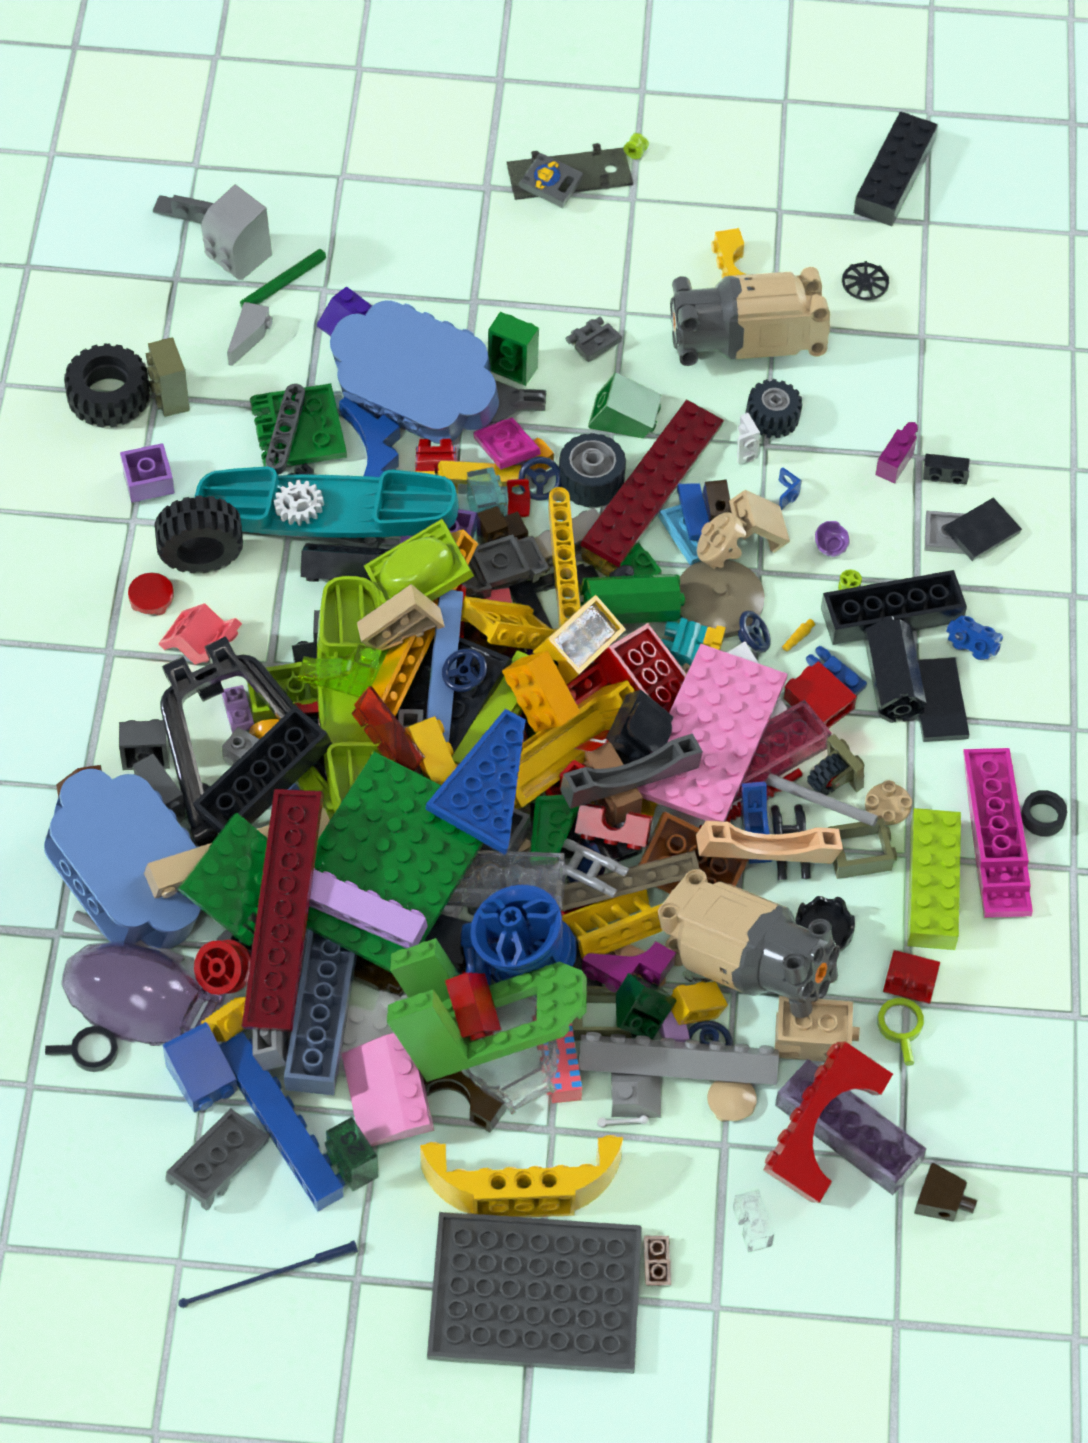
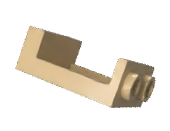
(761, 518)

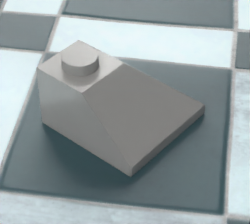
(635, 1095)

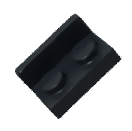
(946, 469)

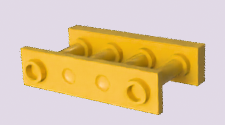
(617, 934)

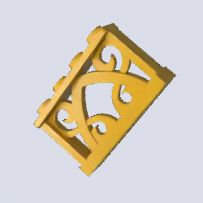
(505, 622)

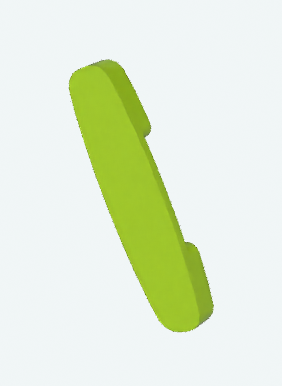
(342, 605)

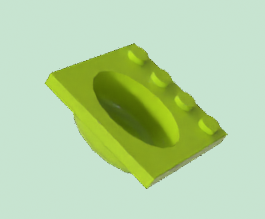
(426, 561)

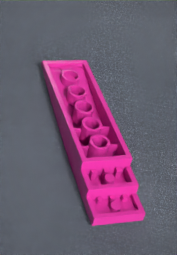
(997, 833)

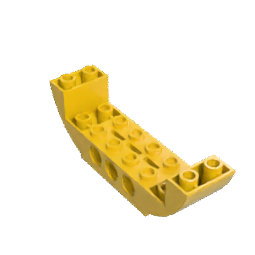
(522, 1191)

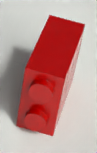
(822, 692)
(473, 1005)

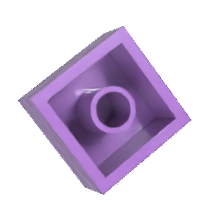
(147, 472)

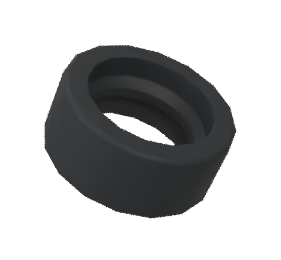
(1039, 828)

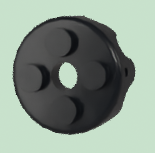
(834, 912)

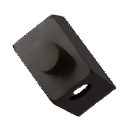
(716, 498)
(943, 1195)

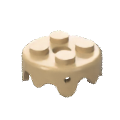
(718, 538)

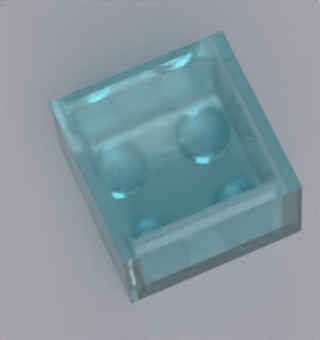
(485, 491)

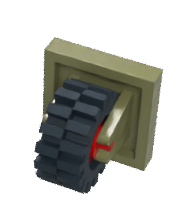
(837, 768)

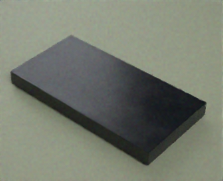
(944, 708)

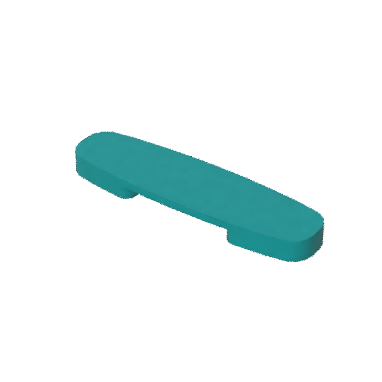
(352, 508)

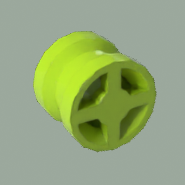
(635, 146)
(849, 577)

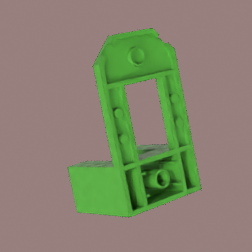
(429, 1025)

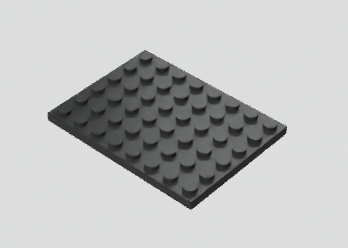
(535, 1292)

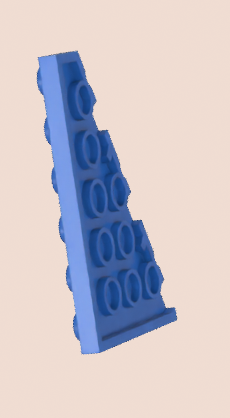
(483, 786)

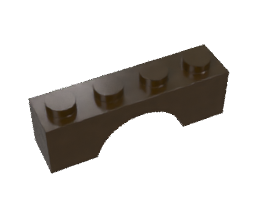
(483, 1109)

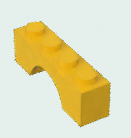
(729, 249)

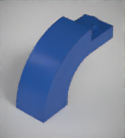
(754, 811)

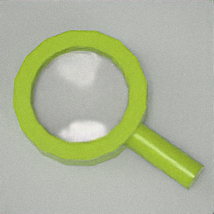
(901, 1022)

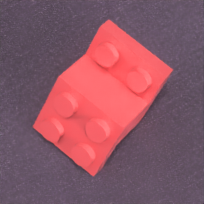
(196, 629)

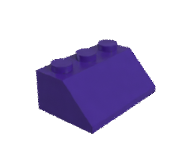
(341, 305)

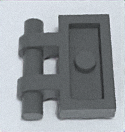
(597, 342)

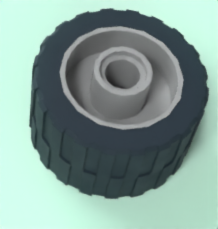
(592, 469)

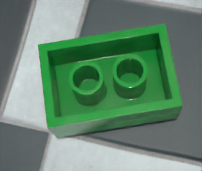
(513, 348)

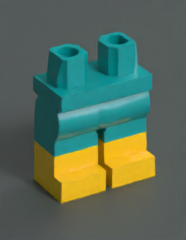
(689, 637)

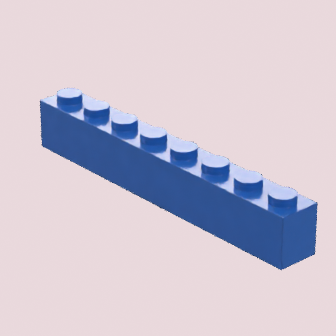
(283, 1124)

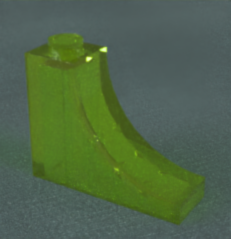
(345, 674)

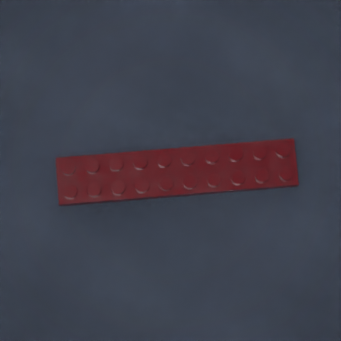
(652, 483)
(283, 910)

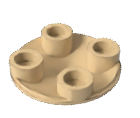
(889, 802)
(731, 1100)

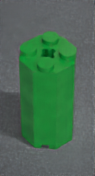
(637, 597)

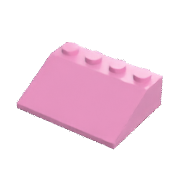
(386, 1091)

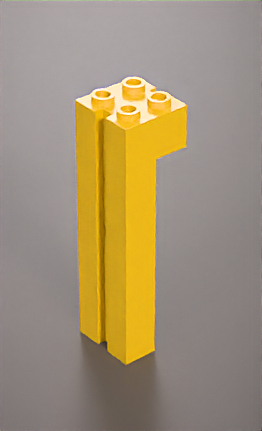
(553, 749)

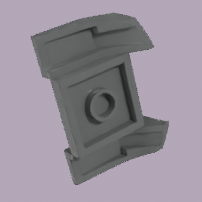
(504, 562)

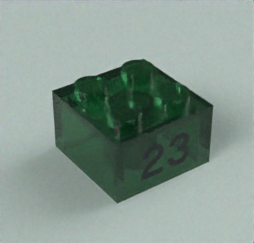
(351, 1154)

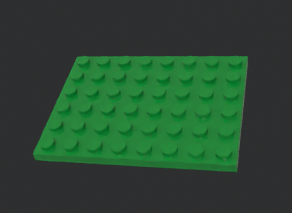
(391, 847)

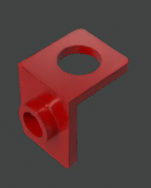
(519, 502)

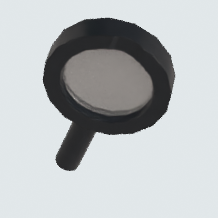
(91, 1049)

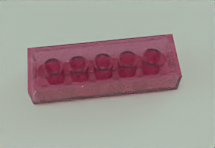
(786, 743)

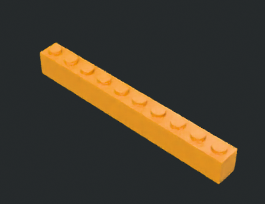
(404, 659)

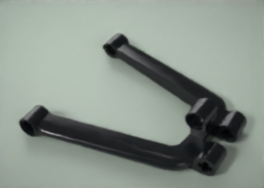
(208, 685)

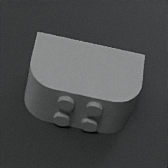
(237, 233)

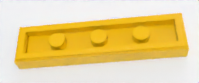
(458, 471)

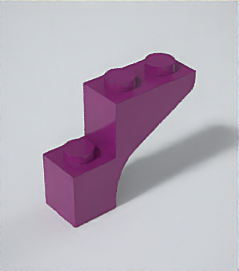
(612, 969)

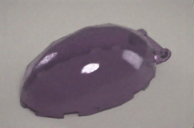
(135, 992)

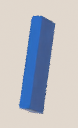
(693, 508)

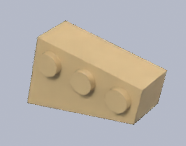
(399, 618)

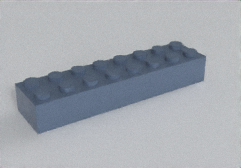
(320, 1017)

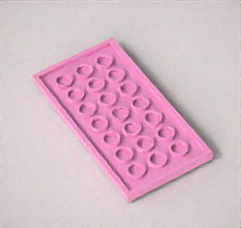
(727, 710)

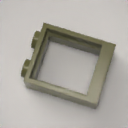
(865, 865)
(597, 994)

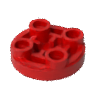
(151, 593)

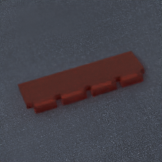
(386, 729)

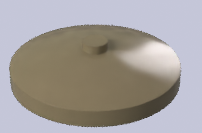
(720, 595)

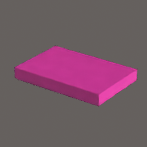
(506, 443)

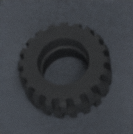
(100, 364)
(198, 534)

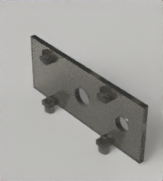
(590, 163)

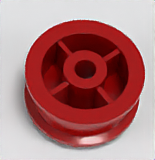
(222, 966)

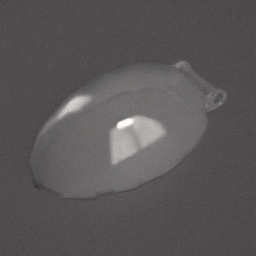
(521, 1075)

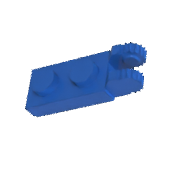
(838, 669)

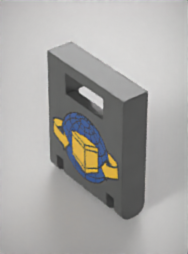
(547, 177)

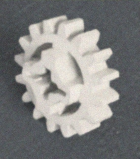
(299, 502)

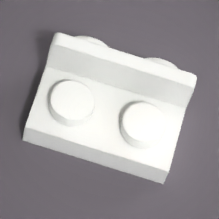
(747, 440)

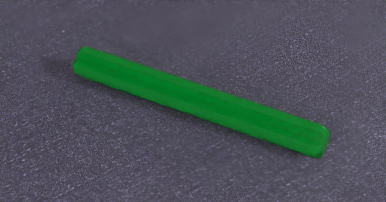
(285, 278)

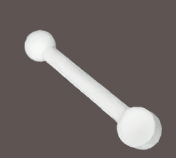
(602, 1122)

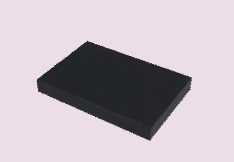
(982, 529)

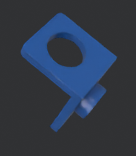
(793, 490)

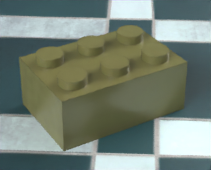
(167, 377)

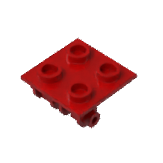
(911, 976)

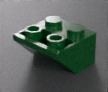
(642, 1006)

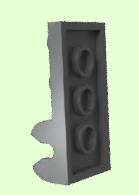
(217, 1158)

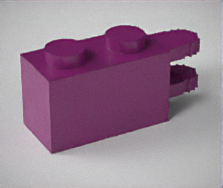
(897, 453)

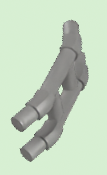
(599, 861)

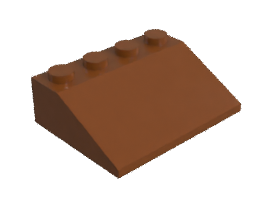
(675, 837)

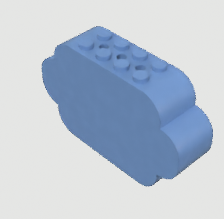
(415, 370)
(101, 846)

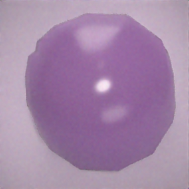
(832, 538)

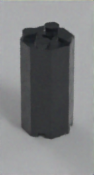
(894, 670)

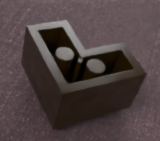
(493, 526)

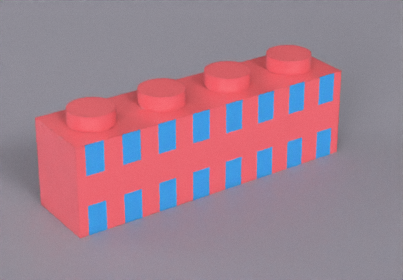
(568, 1076)

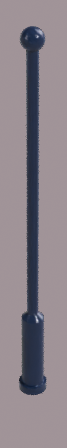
(318, 1258)

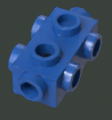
(974, 637)

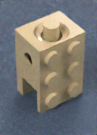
(813, 1035)

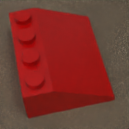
(645, 664)

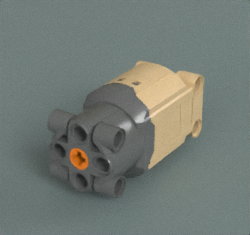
(751, 316)
(748, 942)

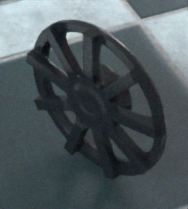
(865, 281)

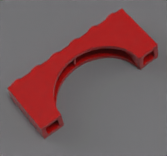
(794, 1157)

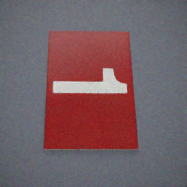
(594, 743)

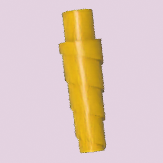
(801, 632)

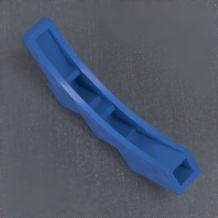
(377, 437)

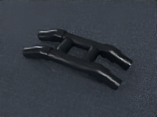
(787, 829)

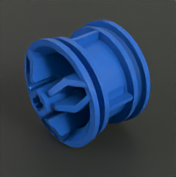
(521, 932)

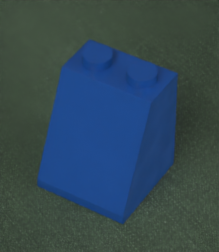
(199, 1068)

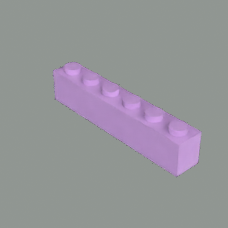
(366, 910)

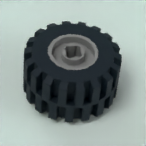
(774, 407)

